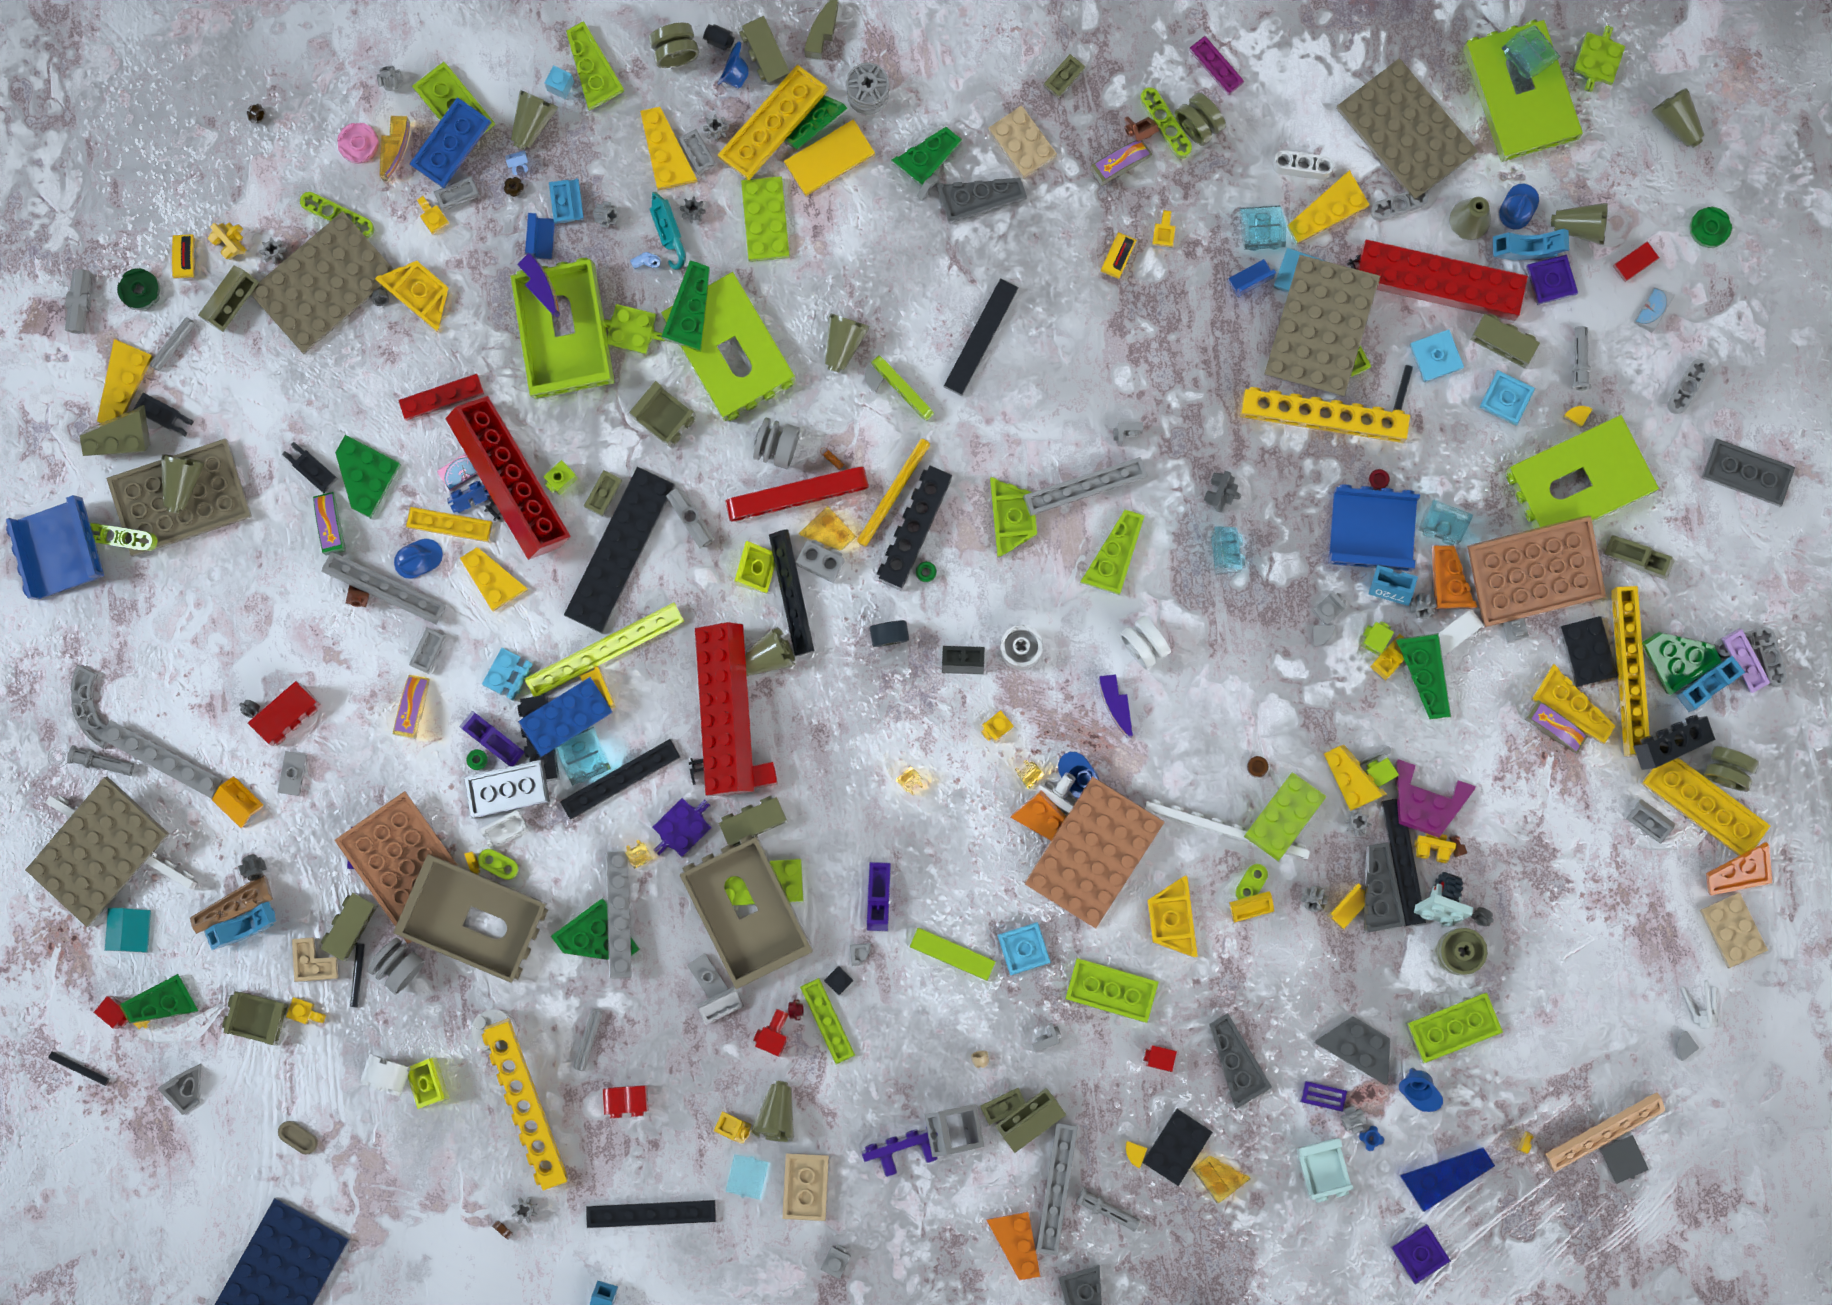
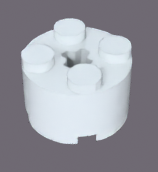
(1021, 635)
(486, 1018)
(385, 1075)

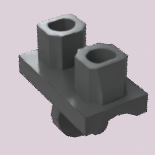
(1226, 491)

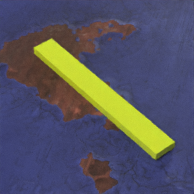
(604, 650)

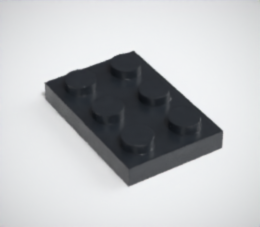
(1588, 651)
(1177, 1147)

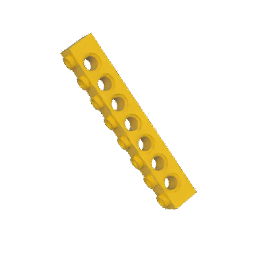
(1293, 417)
(1630, 667)
(545, 1177)

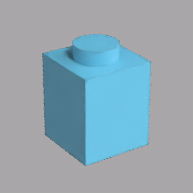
(559, 82)

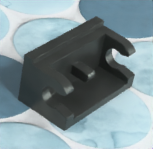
(963, 659)

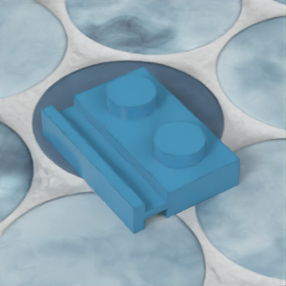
(566, 201)

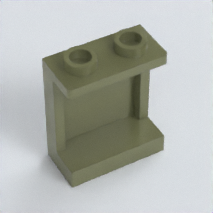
(662, 414)
(255, 1018)

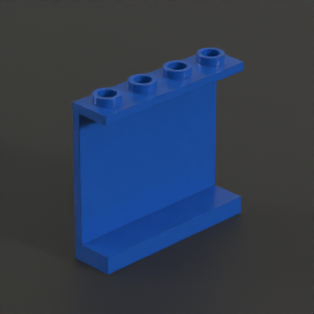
(1373, 528)
(55, 549)

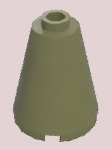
(1680, 118)
(530, 119)
(1471, 218)
(1583, 222)
(842, 341)
(179, 480)
(769, 654)
(776, 1114)

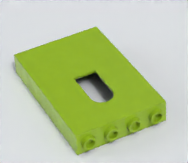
(1523, 120)
(731, 315)
(569, 360)
(1610, 462)

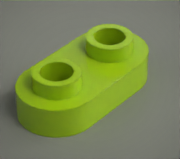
(498, 865)
(1250, 882)

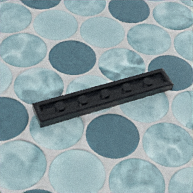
(981, 337)
(791, 592)
(620, 779)
(1403, 862)
(651, 1214)

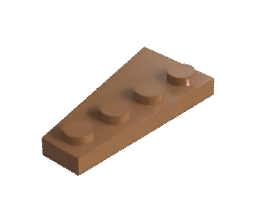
(233, 904)

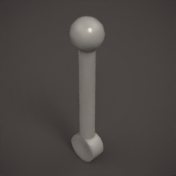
(1386, 750)

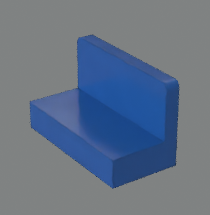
(539, 237)
(1251, 278)

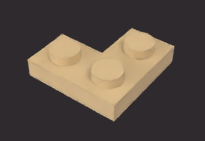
(307, 966)

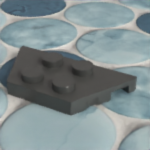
(1359, 1047)

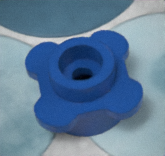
(1365, 1137)

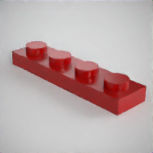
(441, 397)

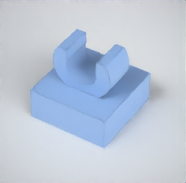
(517, 159)

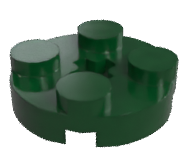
(128, 284)

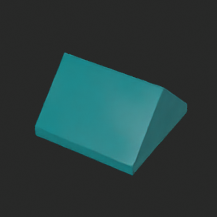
(127, 930)

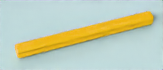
(893, 492)

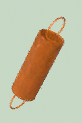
(833, 459)

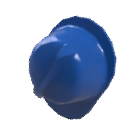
(735, 70)
(1519, 206)
(418, 558)
(1080, 768)
(1420, 1091)

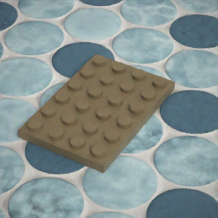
(1406, 129)
(322, 282)
(1322, 325)
(214, 503)
(97, 851)

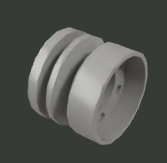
(865, 99)
(776, 443)
(393, 963)

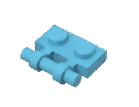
(501, 672)

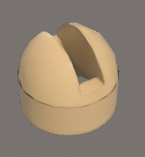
(980, 1059)

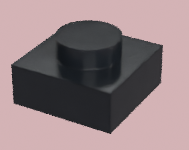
(838, 980)

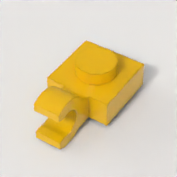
(433, 217)
(1164, 232)
(303, 1011)

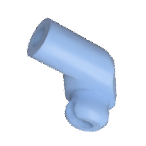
(646, 258)

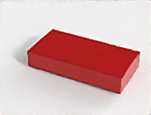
(1636, 261)

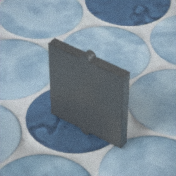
(1624, 1159)

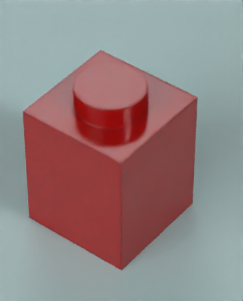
(764, 775)
(111, 1013)
(1160, 1058)

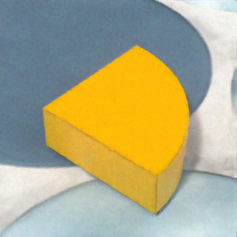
(1578, 415)
(472, 862)
(1524, 1145)
(1135, 1153)

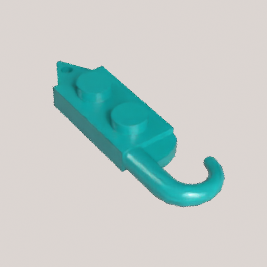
(667, 228)

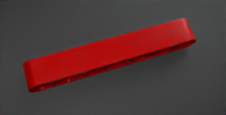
(796, 494)

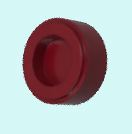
(1378, 479)

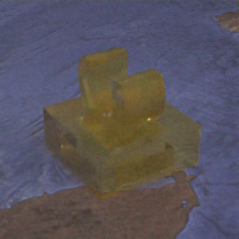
(1029, 774)
(909, 780)
(638, 855)

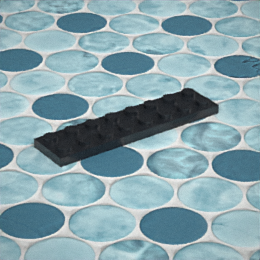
(619, 550)

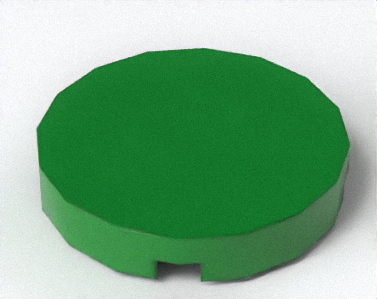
(1710, 227)

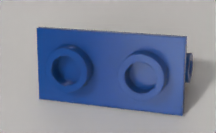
(461, 498)

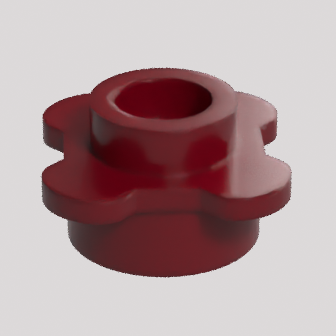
(795, 1010)

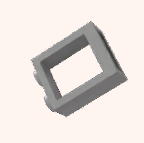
(937, 1123)

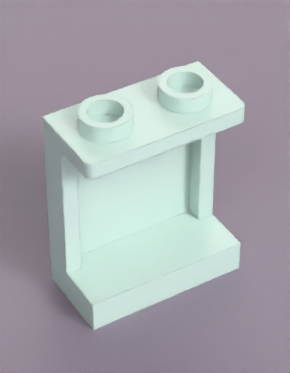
(1324, 1169)

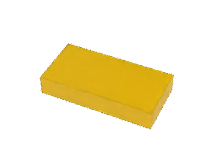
(1251, 906)

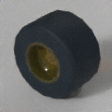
(889, 633)

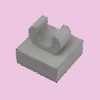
(1515, 630)

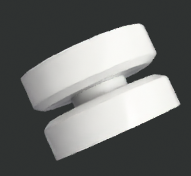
(1145, 642)

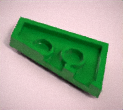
(820, 116)
(927, 157)
(160, 1001)

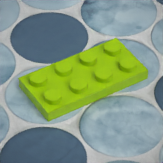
(442, 88)
(765, 219)
(1285, 816)
(789, 874)
(1111, 990)
(1454, 1027)

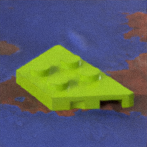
(1011, 517)

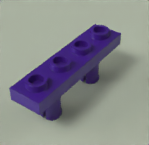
(893, 1144)

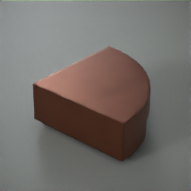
(1460, 848)

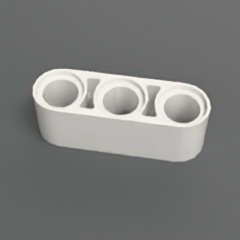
(1312, 160)
(1459, 631)

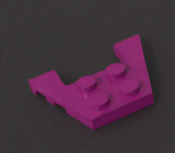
(1425, 809)

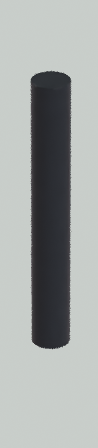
(1403, 388)
(357, 972)
(78, 1068)

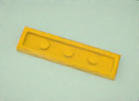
(449, 524)

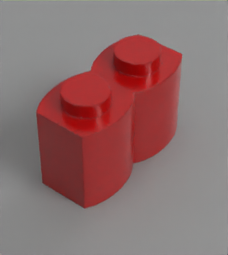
(625, 1100)

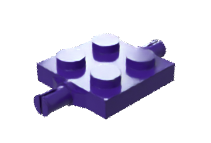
(681, 827)

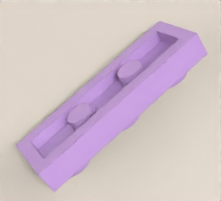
(1741, 650)

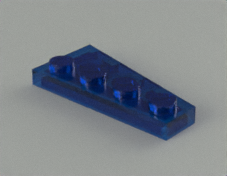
(1441, 1179)

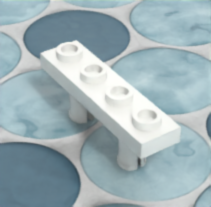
(1058, 793)

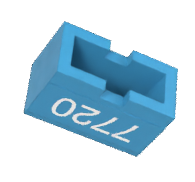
(1393, 585)

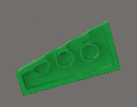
(688, 312)
(1426, 666)

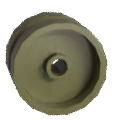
(673, 45)
(1200, 119)
(1731, 769)
(1474, 951)

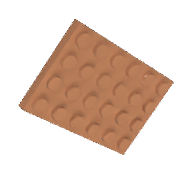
(1536, 571)
(390, 852)
(1094, 852)

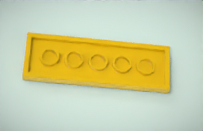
(773, 122)
(1706, 805)

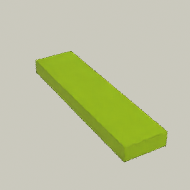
(952, 954)
(827, 1021)

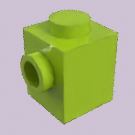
(559, 478)
(1377, 637)
(1381, 771)

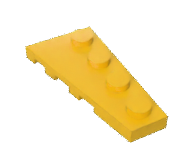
(666, 155)
(1333, 206)
(122, 380)
(1572, 704)

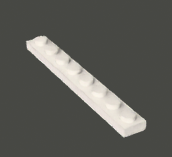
(1216, 825)
(166, 867)

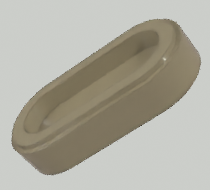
(298, 1137)

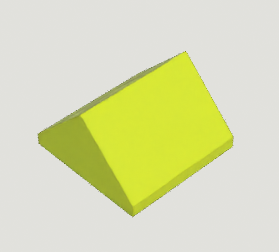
(755, 568)
(427, 1083)

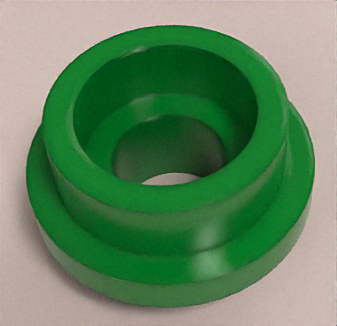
(926, 565)
(483, 759)

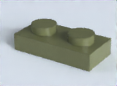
(1064, 76)
(603, 493)
(1002, 1106)

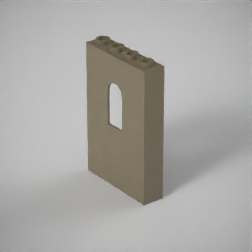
(441, 904)
(760, 940)

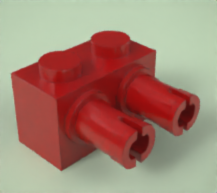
(770, 1037)

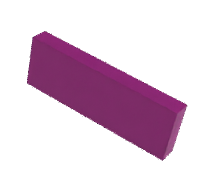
(1216, 65)

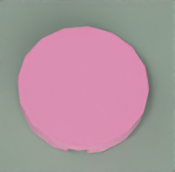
(358, 143)

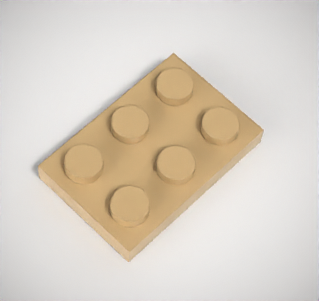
(1022, 142)
(1733, 930)
(805, 1187)

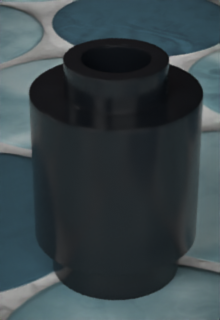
(718, 37)

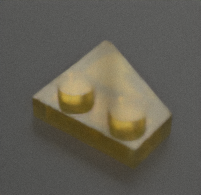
(829, 530)
(1219, 1178)

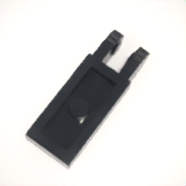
(162, 414)
(311, 469)

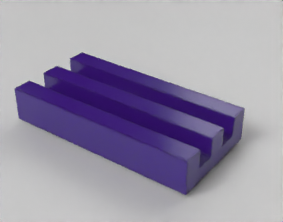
(1305, 1092)

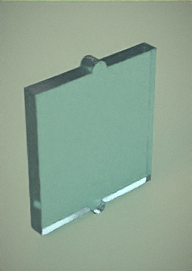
(747, 1176)

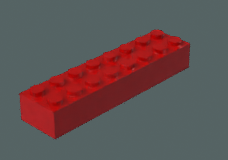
(1444, 280)
(507, 477)
(724, 709)

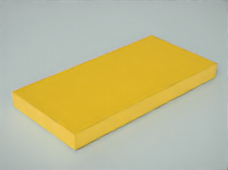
(829, 157)

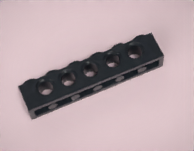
(898, 578)

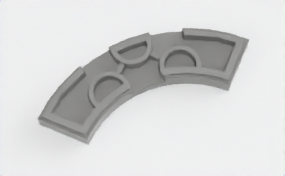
(83, 705)

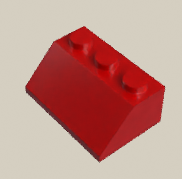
(284, 713)

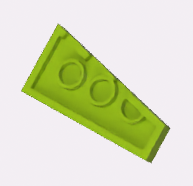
(594, 71)
(1113, 559)

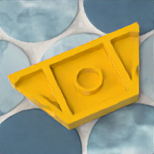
(417, 291)
(1172, 918)

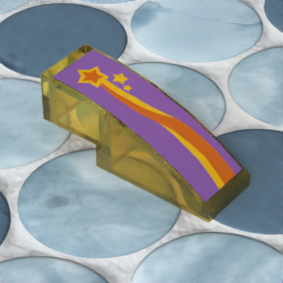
(393, 146)
(411, 707)

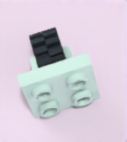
(1445, 901)

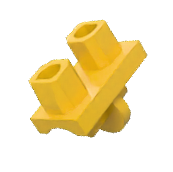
(230, 236)
(1440, 845)

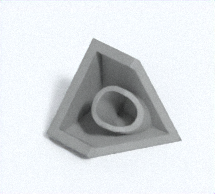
(183, 1089)

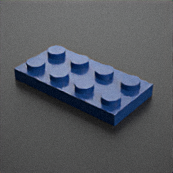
(450, 143)
(565, 717)

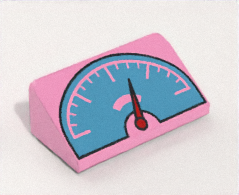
(457, 472)

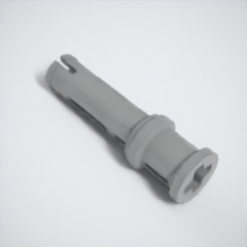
(1581, 368)
(90, 759)
(1098, 1205)

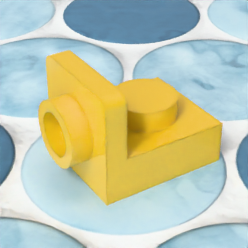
(996, 727)
(733, 1127)

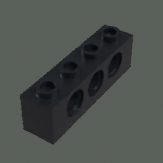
(526, 707)
(1674, 742)

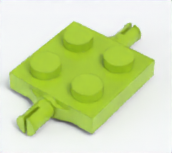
(1599, 58)
(632, 329)

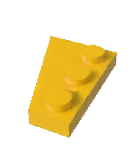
(491, 579)
(1351, 778)

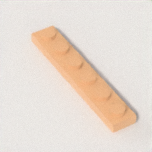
(1605, 1132)

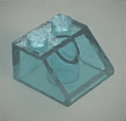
(1530, 52)
(1263, 227)
(1445, 523)
(1226, 550)
(583, 756)

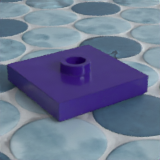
(1552, 279)
(1420, 1254)

